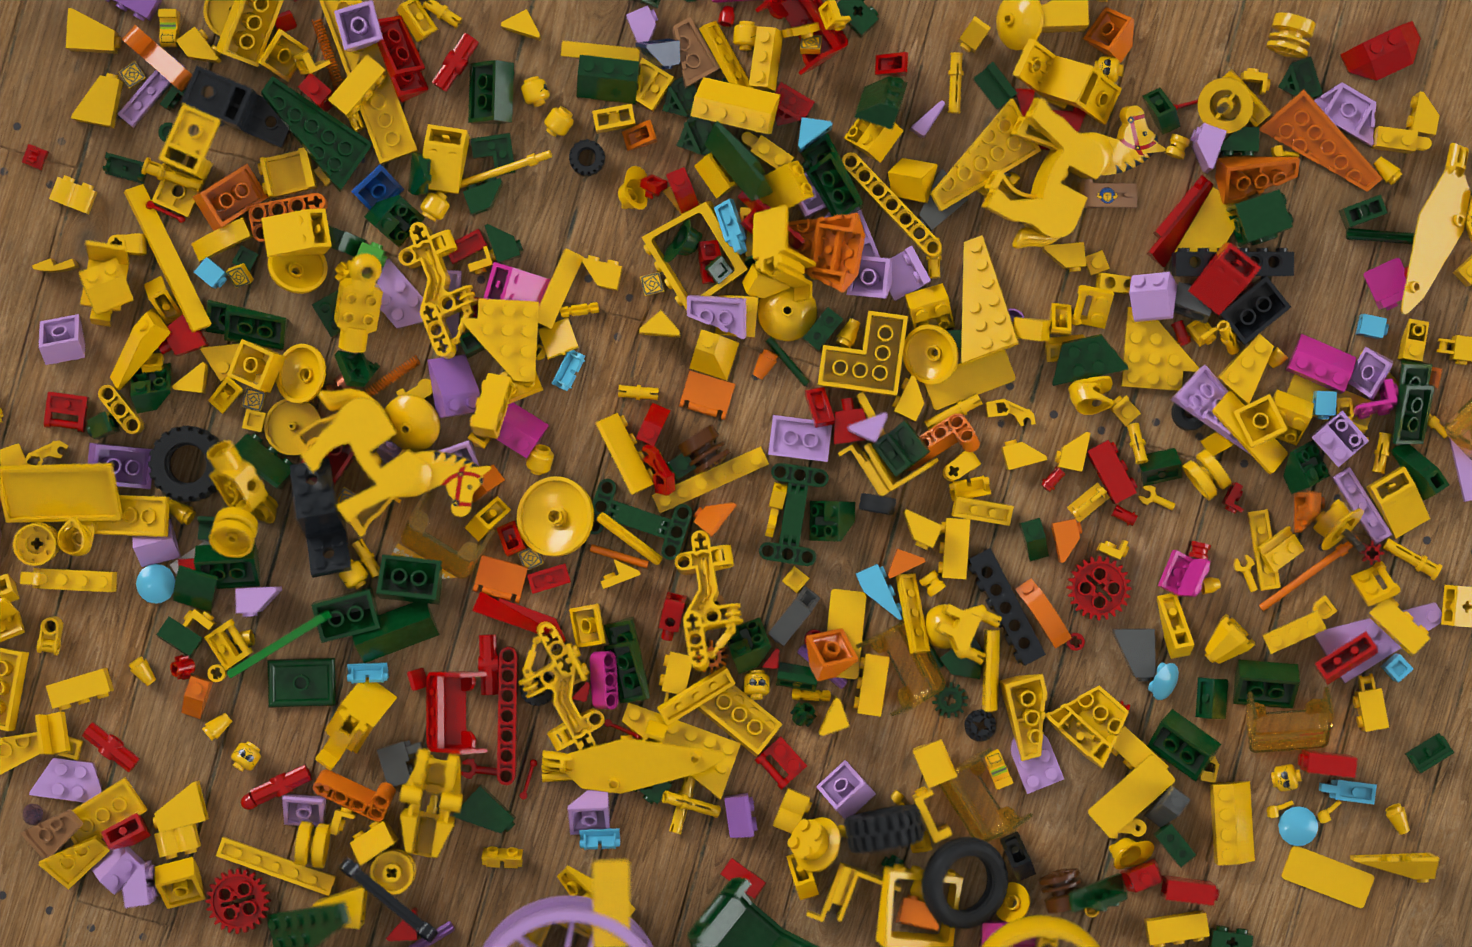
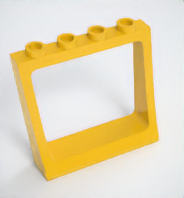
(672, 282)
(907, 939)

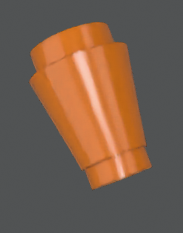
(764, 363)

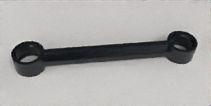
(421, 927)

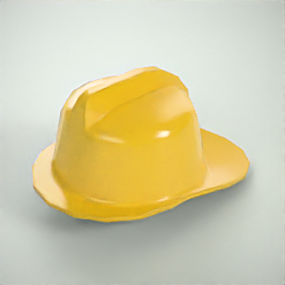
(630, 192)
(1130, 853)

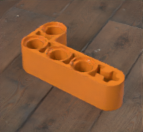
(158, 58)
(288, 206)
(952, 435)
(355, 796)

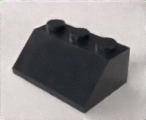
(1254, 309)

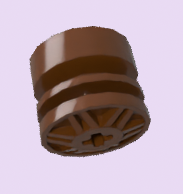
(704, 449)
(1059, 884)

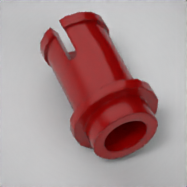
(1181, 333)
(1052, 479)
(1124, 515)

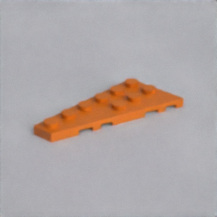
(1314, 135)

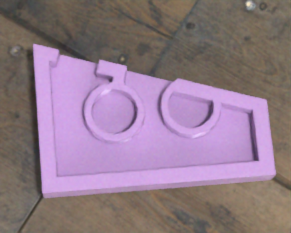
(721, 312)

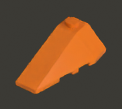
(1247, 175)
(1306, 509)

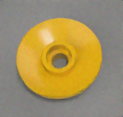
(1007, 911)

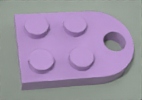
(1038, 771)

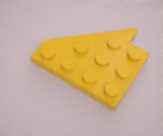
(509, 334)
(1153, 357)

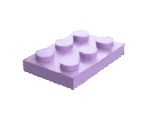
(799, 439)

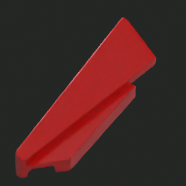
(1178, 221)
(514, 614)

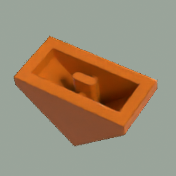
(639, 135)
(490, 481)
(903, 562)

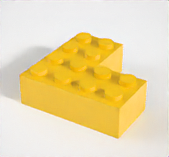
(875, 366)

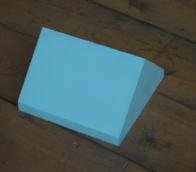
(811, 131)

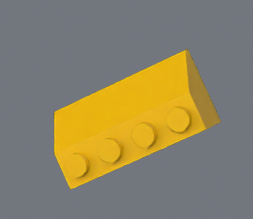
(248, 29)
(735, 105)
(624, 453)
(1232, 822)

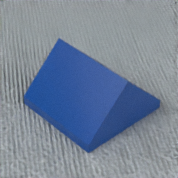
(377, 187)

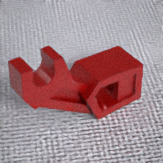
(663, 478)

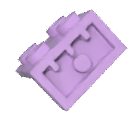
(907, 273)

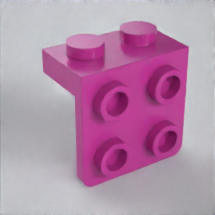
(1386, 283)
(1388, 393)
(1184, 575)

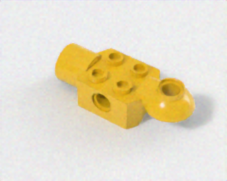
(358, 303)
(239, 482)

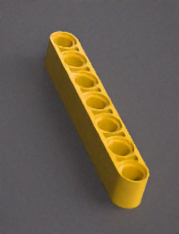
(887, 197)

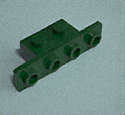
(1099, 895)

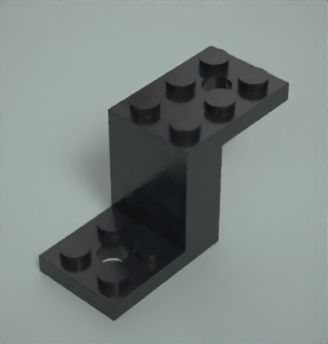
(235, 106)
(320, 519)

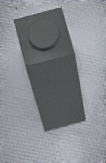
(930, 214)
(794, 616)
(1138, 651)
(1167, 806)

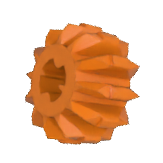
(719, 656)

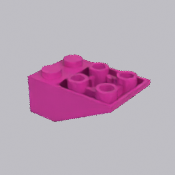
(515, 284)

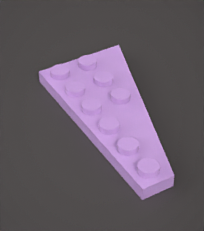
(1199, 398)
(1335, 637)

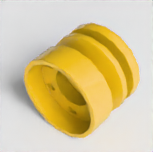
(1291, 30)
(28, 551)

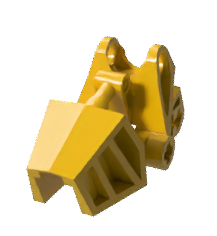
(427, 831)

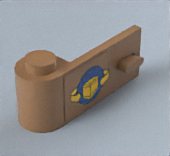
(1108, 194)

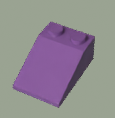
(453, 386)
(128, 462)

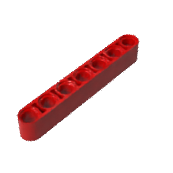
(503, 725)

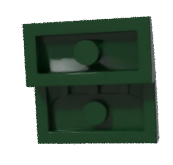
(901, 448)
(195, 588)

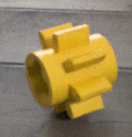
(342, 270)

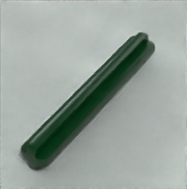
(1380, 236)

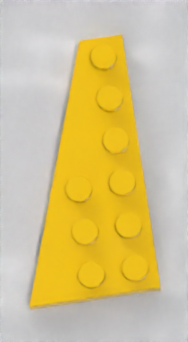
(990, 151)
(985, 315)
(683, 734)

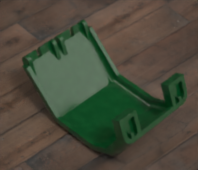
(738, 922)

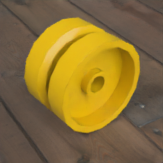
(1206, 474)
(233, 532)
(312, 844)
(391, 859)

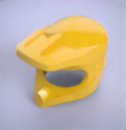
(1085, 391)
(77, 537)

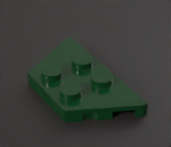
(1086, 359)

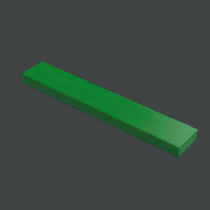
(279, 644)

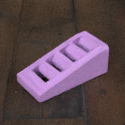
(923, 125)

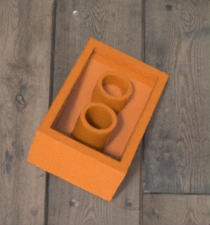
(230, 197)

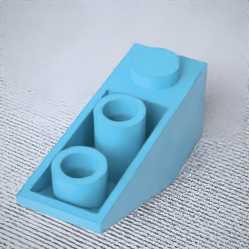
(875, 586)

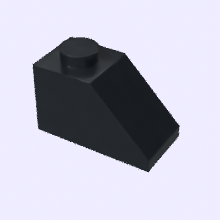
(1018, 856)

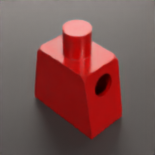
(316, 91)
(182, 339)
(847, 418)
(672, 608)
(1142, 876)

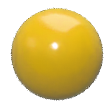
(932, 617)

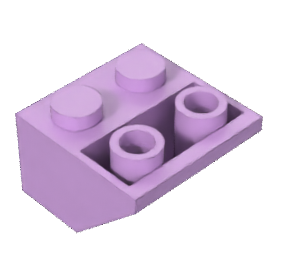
(1339, 438)
(141, 887)

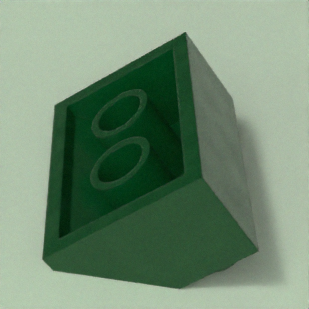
(607, 79)
(491, 92)
(881, 101)
(264, 460)
(230, 571)
(410, 579)
(350, 614)
(1270, 683)
(1183, 745)

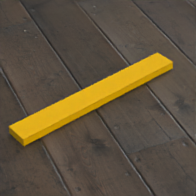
(168, 259)

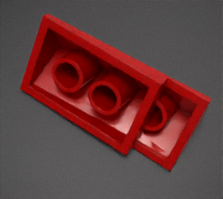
(401, 58)

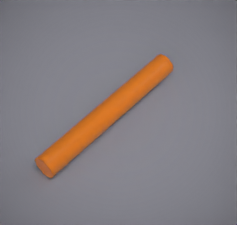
(619, 556)

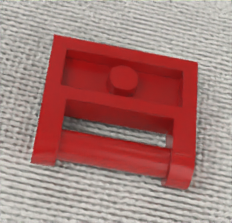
(69, 405)
(786, 758)

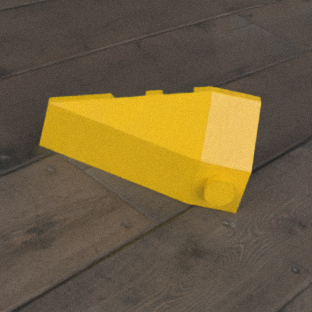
(141, 344)
(1025, 706)
(1411, 865)
(579, 884)

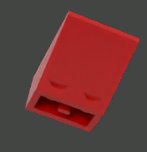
(1224, 278)

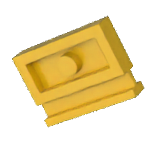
(1280, 549)

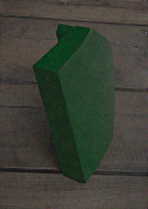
(1301, 76)
(680, 99)
(695, 135)
(419, 174)
(355, 368)
(963, 667)

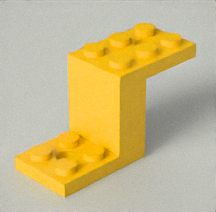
(1067, 81)
(186, 155)

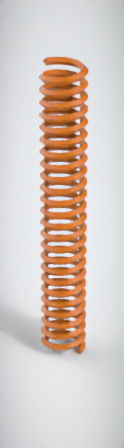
(319, 41)
(394, 377)

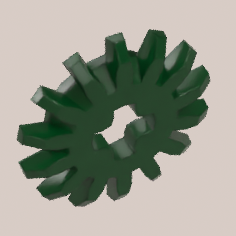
(957, 695)

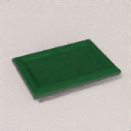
(301, 682)

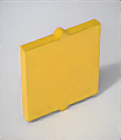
(558, 339)

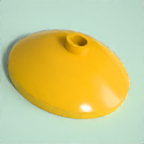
(1018, 22)
(310, 269)
(786, 326)
(920, 355)
(301, 373)
(418, 417)

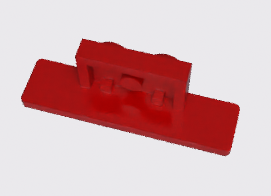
(793, 238)

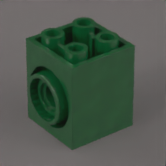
(1261, 218)

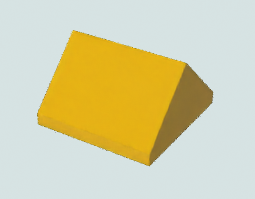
(279, 55)
(912, 179)
(660, 326)
(1260, 421)
(588, 625)
(834, 719)
(934, 763)

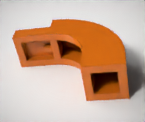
(1044, 613)

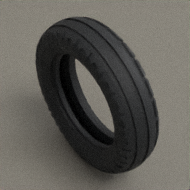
(935, 873)

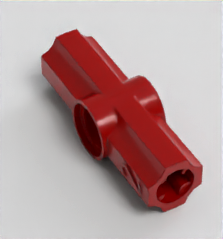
(455, 62)
(488, 662)
(110, 747)
(281, 784)

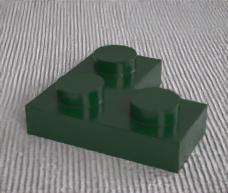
(494, 146)

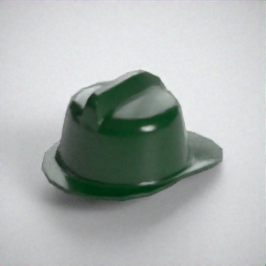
(684, 242)

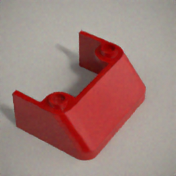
(797, 10)
(447, 712)

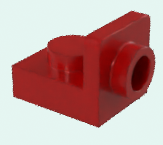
(1232, 495)

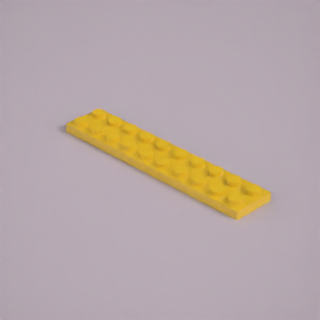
(383, 110)

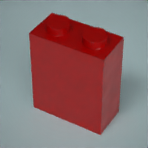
(1328, 763)
(1189, 890)

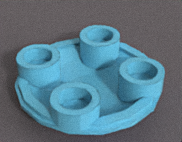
(155, 583)
(1164, 680)
(1298, 826)

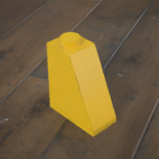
(89, 35)
(101, 102)
(182, 810)

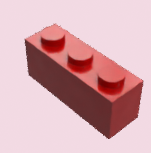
(1112, 471)
(1346, 658)

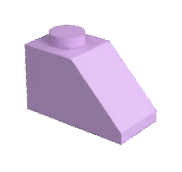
(642, 23)

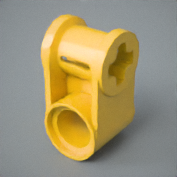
(135, 243)
(963, 464)
(50, 637)

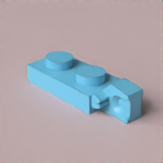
(730, 225)
(1350, 791)

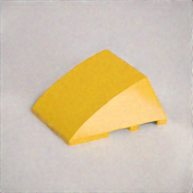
(1090, 723)

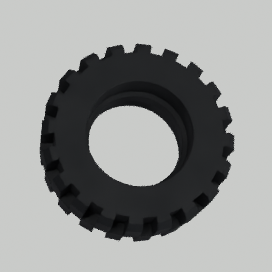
(161, 464)
(884, 829)

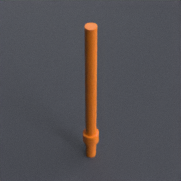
(1340, 550)

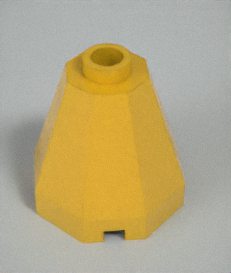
(1227, 641)

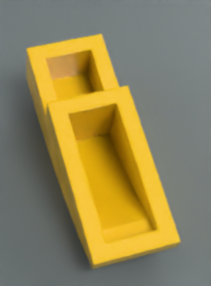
(222, 239)

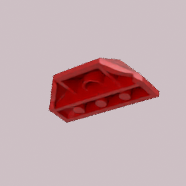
(1383, 53)

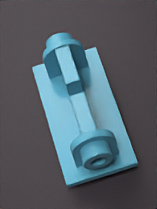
(565, 375)
(375, 671)
(592, 837)

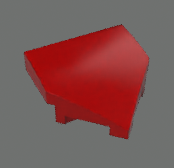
(791, 105)

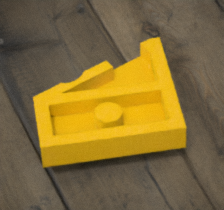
(652, 84)
(220, 358)

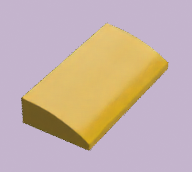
(991, 670)
(12, 676)
(741, 719)

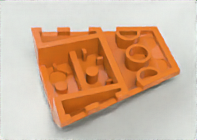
(835, 247)

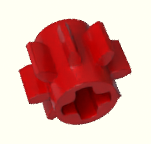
(1375, 556)
(182, 667)

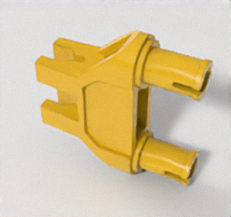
(964, 629)

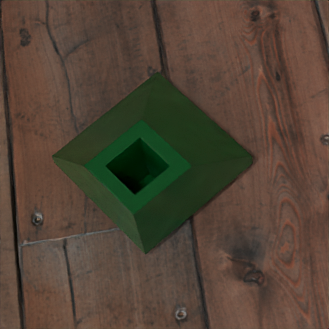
(394, 218)
(150, 388)
(1305, 468)
(830, 520)
(749, 645)

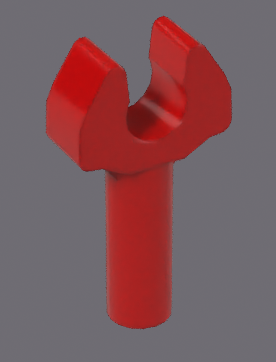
(477, 769)

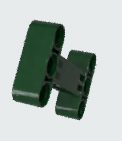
(793, 514)
(642, 519)

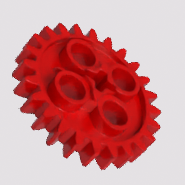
(1111, 575)
(233, 883)

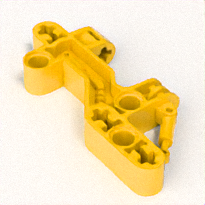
(436, 295)
(705, 564)
(574, 724)

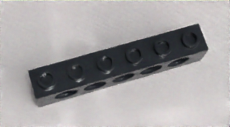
(1283, 267)
(1034, 649)

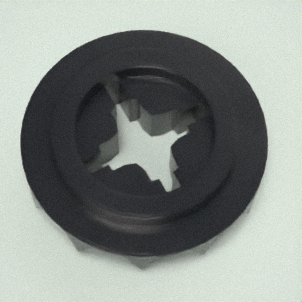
(971, 728)

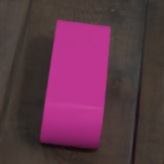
(604, 680)

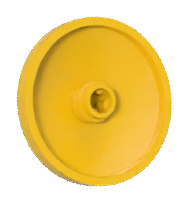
(555, 516)

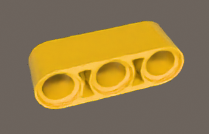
(112, 405)

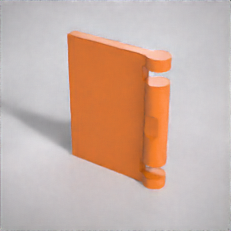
(707, 394)
(500, 578)

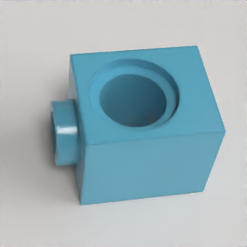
(211, 273)
(1372, 326)
(1324, 404)
(1396, 667)

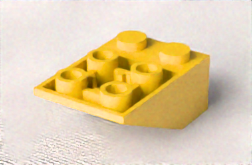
(448, 153)
(297, 233)
(1398, 501)

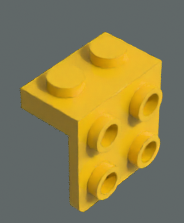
(10, 620)
(582, 670)

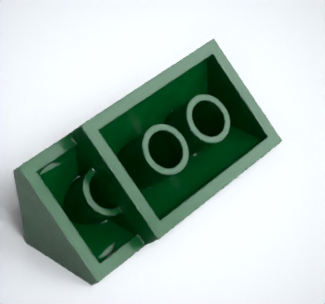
(738, 162)
(831, 178)
(247, 324)
(1412, 403)
(397, 631)
(630, 666)

